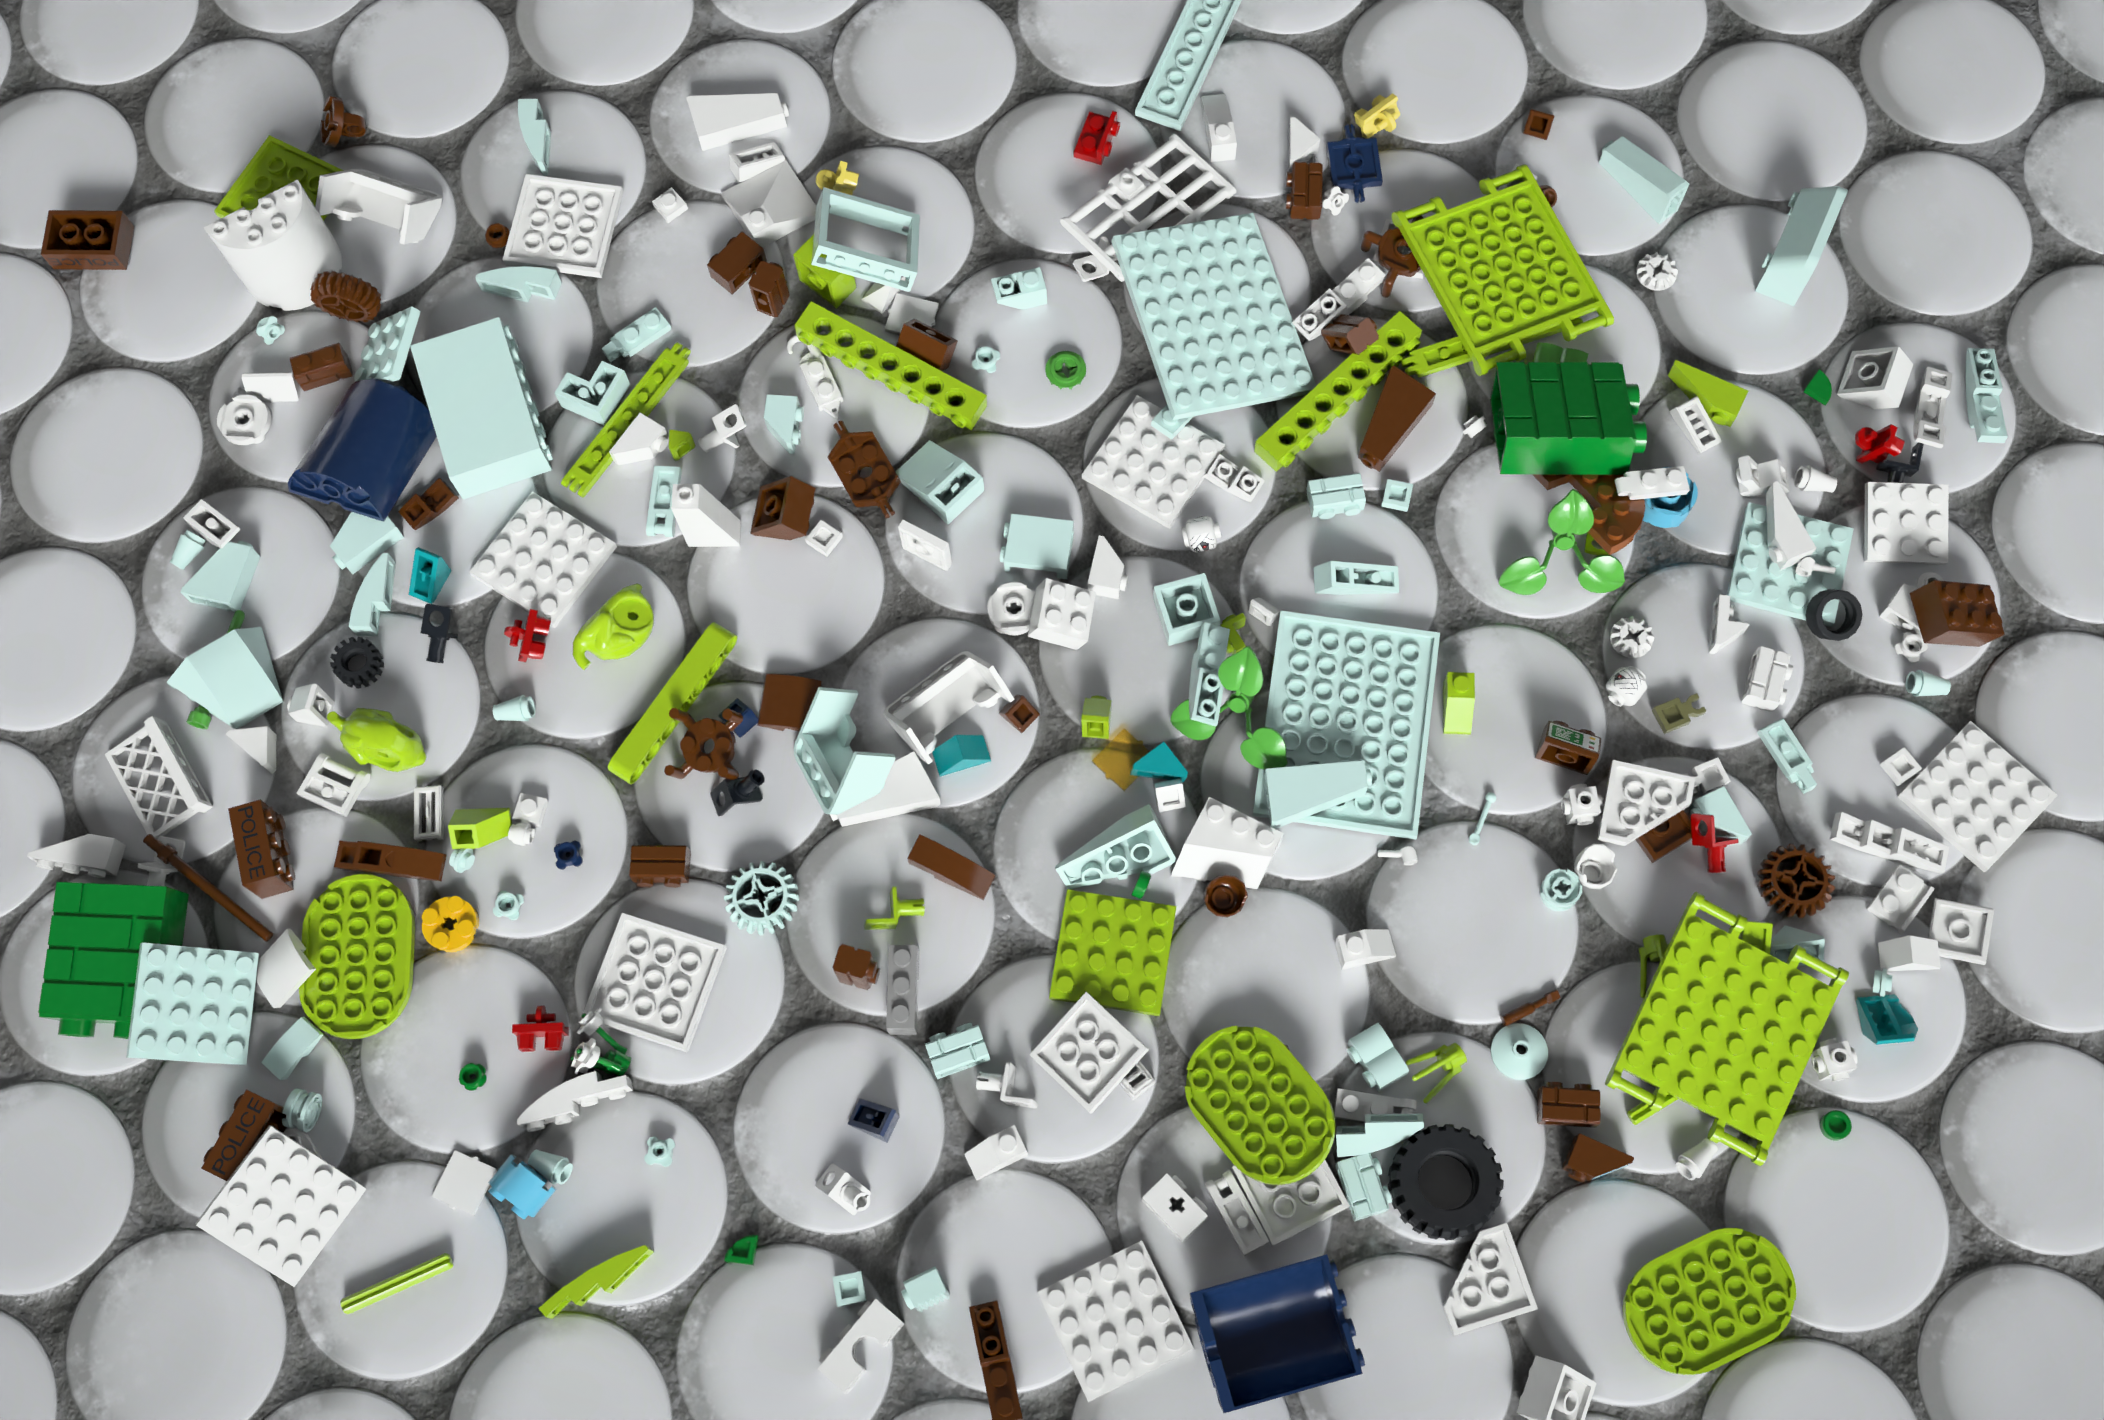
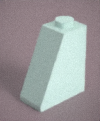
(363, 540)
(224, 577)

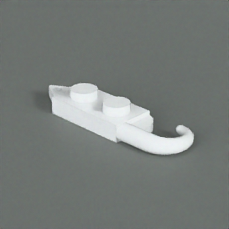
(819, 379)

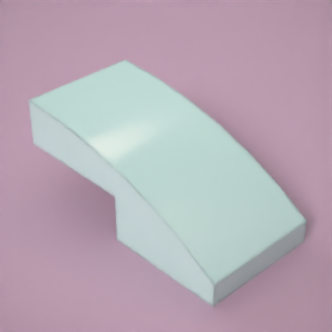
(291, 1047)

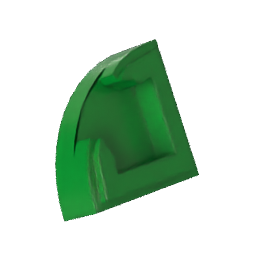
(1819, 388)
(743, 1251)

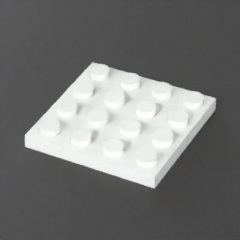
(563, 225)
(1150, 468)
(543, 559)
(1977, 796)
(655, 981)
(281, 1206)
(1115, 1321)

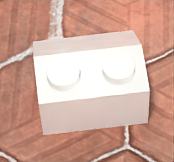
(1876, 377)
(1555, 1392)

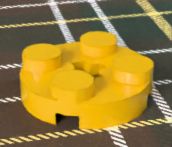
(464, 929)

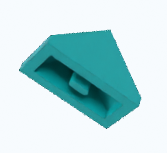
(428, 575)
(960, 753)
(1160, 764)

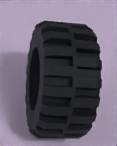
(1478, 1162)

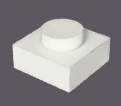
(670, 205)
(823, 538)
(1901, 766)
(1169, 795)

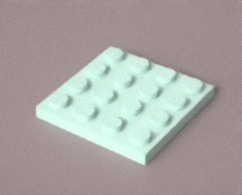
(1763, 585)
(192, 1004)

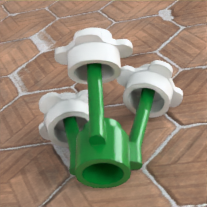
(588, 1054)

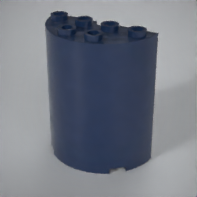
(366, 450)
(1276, 1333)

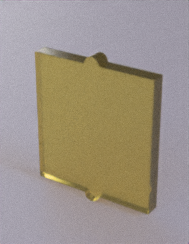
(1119, 758)

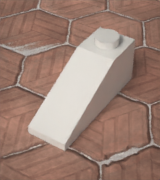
(1219, 127)
(1785, 532)

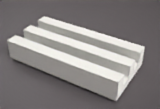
(439, 813)

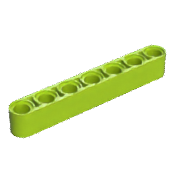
(678, 693)

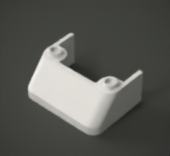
(379, 199)
(943, 699)

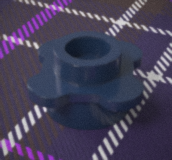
(562, 849)

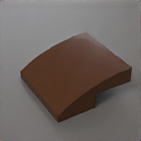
(786, 701)

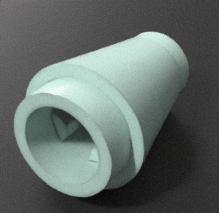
(187, 549)
(1926, 684)
(515, 709)
(551, 1166)

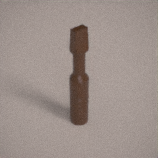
(1529, 1008)

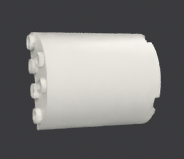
(278, 247)

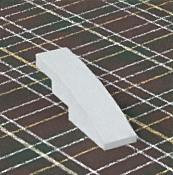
(1889, 843)

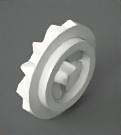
(1664, 278)
(1630, 648)

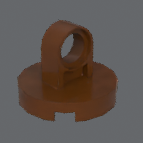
(339, 122)

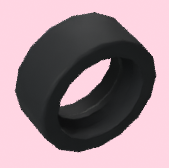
(1852, 618)

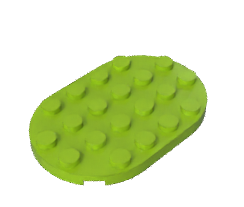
(363, 956)
(1260, 1105)
(1709, 1301)

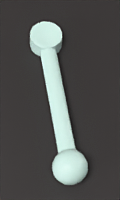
(1474, 838)

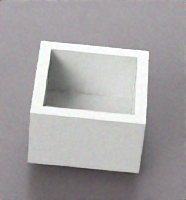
(1061, 614)

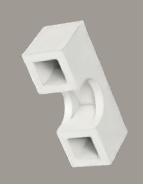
(840, 1363)

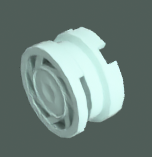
(1560, 889)
(302, 1110)

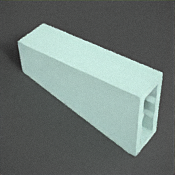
(1644, 178)
(1309, 789)

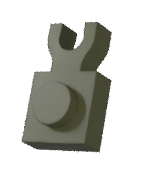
(1676, 714)

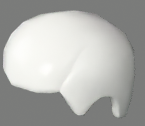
(1595, 866)

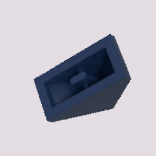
(874, 1119)

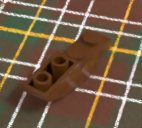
(390, 860)
(995, 1361)

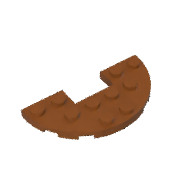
(1614, 516)

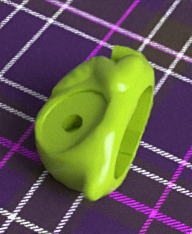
(616, 627)
(379, 740)

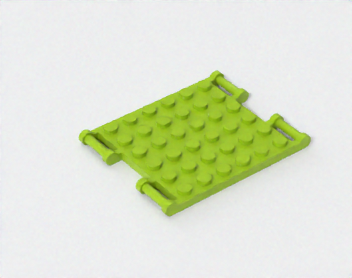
(1503, 268)
(1726, 1028)

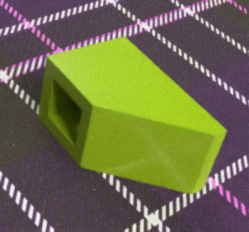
(478, 827)

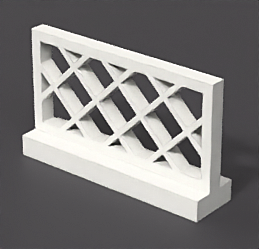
(174, 762)

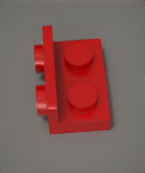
(1096, 137)

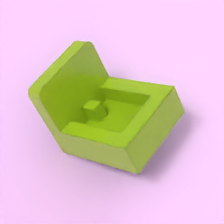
(1234, 623)

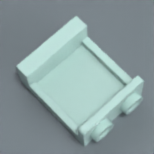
(1038, 544)

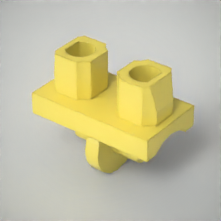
(1380, 117)
(841, 181)

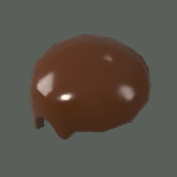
(1225, 895)

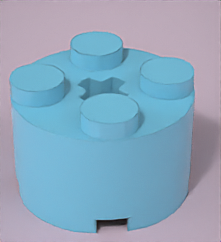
(1670, 510)
(521, 1187)

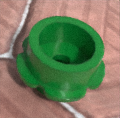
(465, 1076)

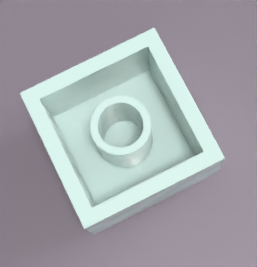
(1185, 607)

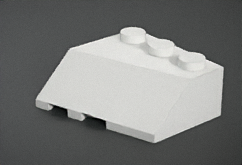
(1229, 845)

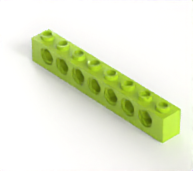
(817, 319)
(1277, 454)

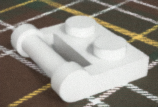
(330, 792)

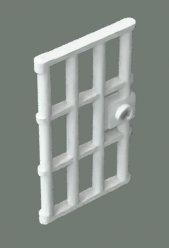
(1134, 192)

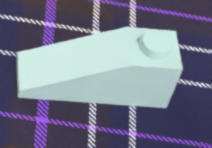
(1355, 578)

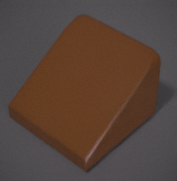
(1538, 124)
(1019, 713)

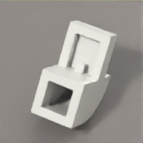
(1757, 478)

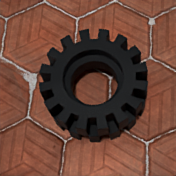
(349, 650)

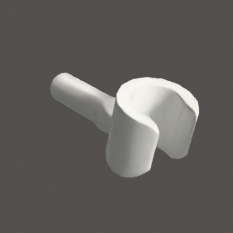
(1808, 564)
(1408, 855)

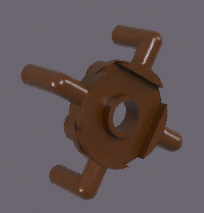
(1389, 256)
(693, 745)

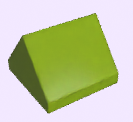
(680, 443)

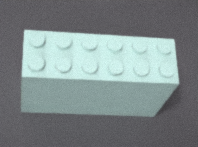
(482, 407)

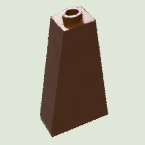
(1395, 416)

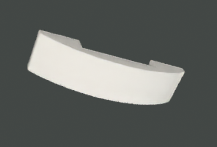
(1930, 407)

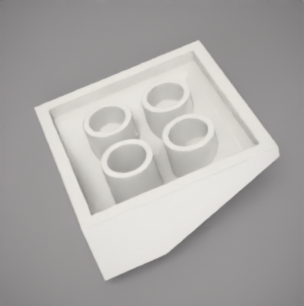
(771, 204)

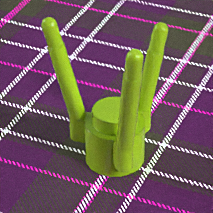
(1655, 949)
(1449, 1059)

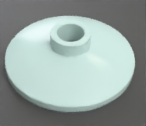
(1510, 1061)

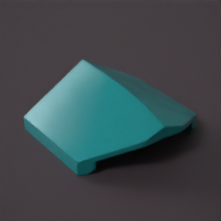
(1885, 1020)

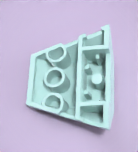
(231, 677)

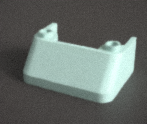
(1801, 243)
(825, 755)

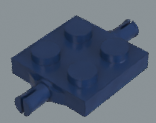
(1354, 163)

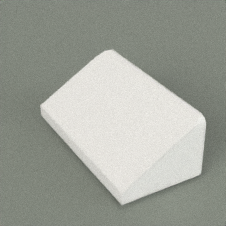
(272, 386)

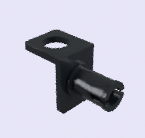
(1897, 470)
(438, 634)
(738, 791)

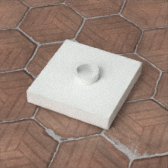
(925, 545)
(1961, 930)

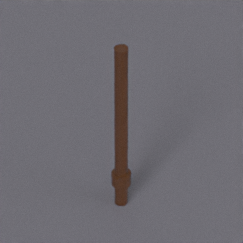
(169, 856)

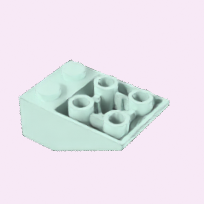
(941, 481)

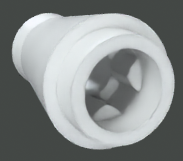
(1811, 479)
(1695, 1160)

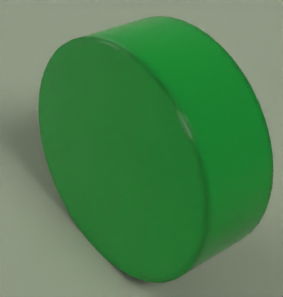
(1141, 884)
(1835, 1125)

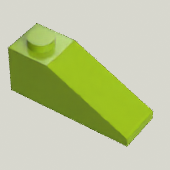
(1719, 398)

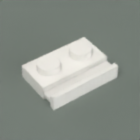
(1900, 898)

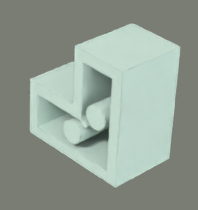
(594, 398)

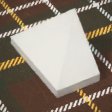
(880, 296)

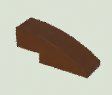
(950, 867)

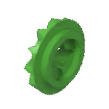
(1073, 362)

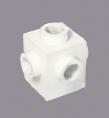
(1575, 810)
(1827, 1066)

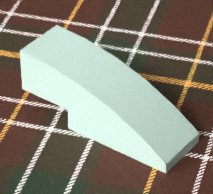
(535, 132)
(520, 282)
(373, 597)
(1378, 1133)

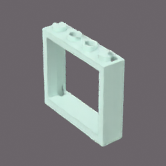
(858, 262)

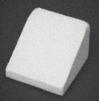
(1263, 611)

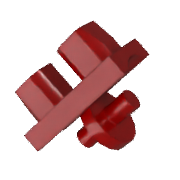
(1878, 444)
(529, 648)
(553, 1032)

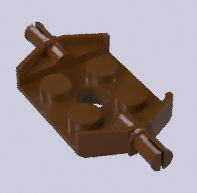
(853, 454)

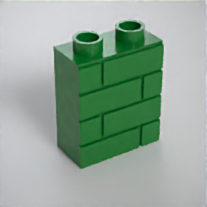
(1565, 418)
(97, 951)

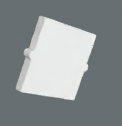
(908, 308)
(464, 1182)

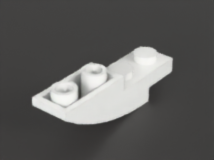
(1341, 300)
(562, 1101)

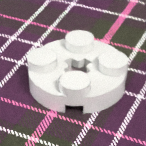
(253, 430)
(1002, 599)

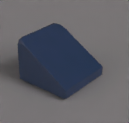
(749, 717)

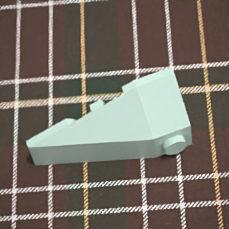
(1121, 850)

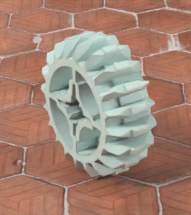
(751, 900)

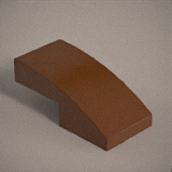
(429, 505)

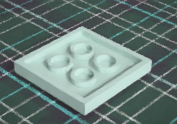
(388, 347)

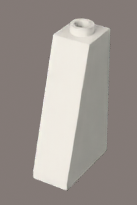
(735, 117)
(704, 518)
(904, 791)

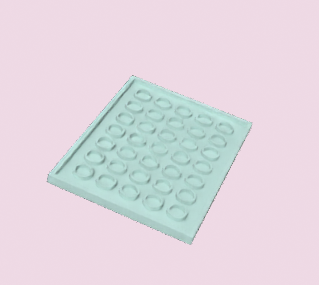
(1213, 315)
(1355, 696)

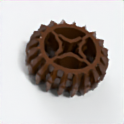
(345, 296)
(1818, 882)

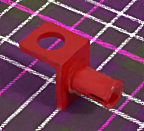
(1714, 845)

